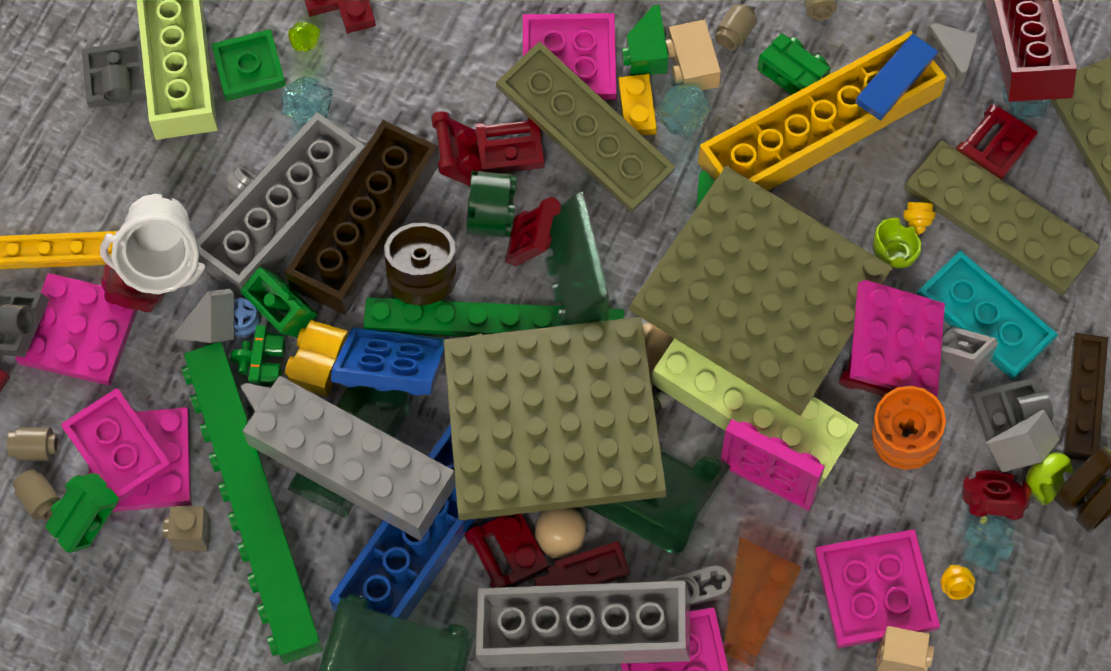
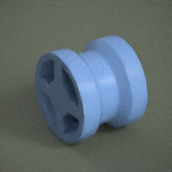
(245, 309)

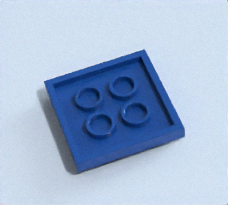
(389, 361)

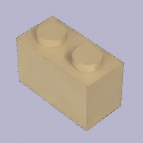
(693, 56)
(904, 651)

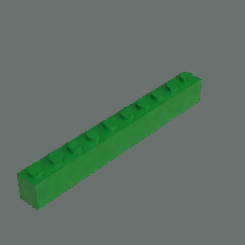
(252, 505)

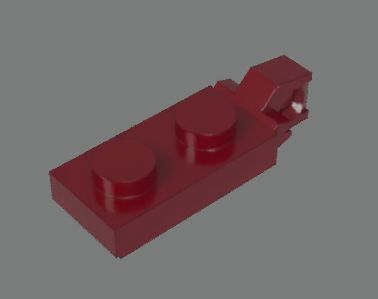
(590, 567)

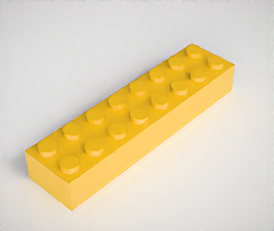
(813, 122)

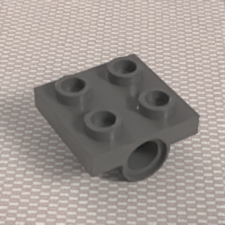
(114, 74)
(19, 320)
(1009, 405)

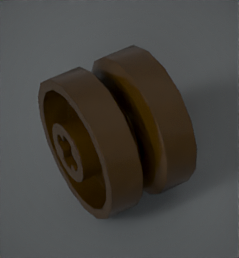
(420, 263)
(1091, 485)

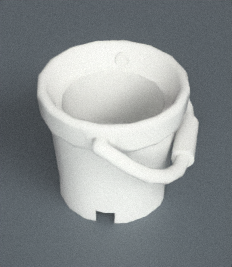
(154, 247)

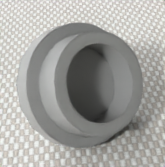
(238, 181)

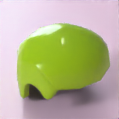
(896, 243)
(1047, 477)

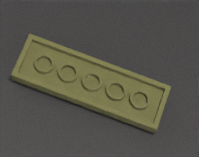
(585, 126)
(1002, 218)

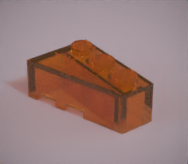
(757, 598)

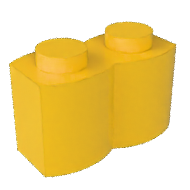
(316, 356)

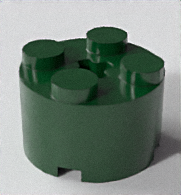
(490, 204)

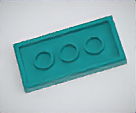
(985, 307)

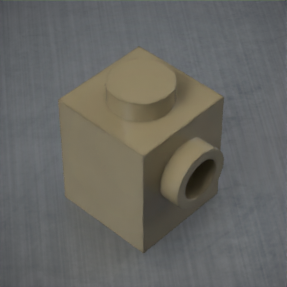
(187, 528)

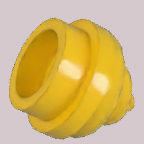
(919, 216)
(957, 582)

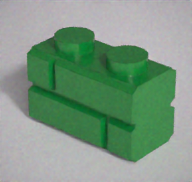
(791, 65)
(278, 302)
(81, 512)

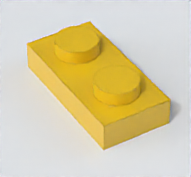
(637, 103)

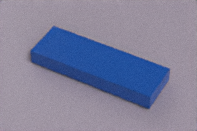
(896, 77)

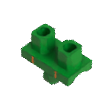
(264, 345)

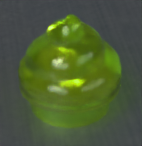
(303, 36)

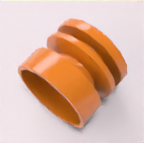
(906, 410)

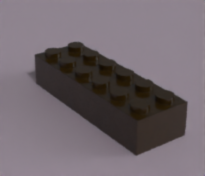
(362, 216)

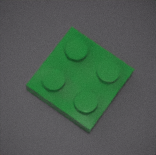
(248, 65)

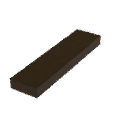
(1085, 396)

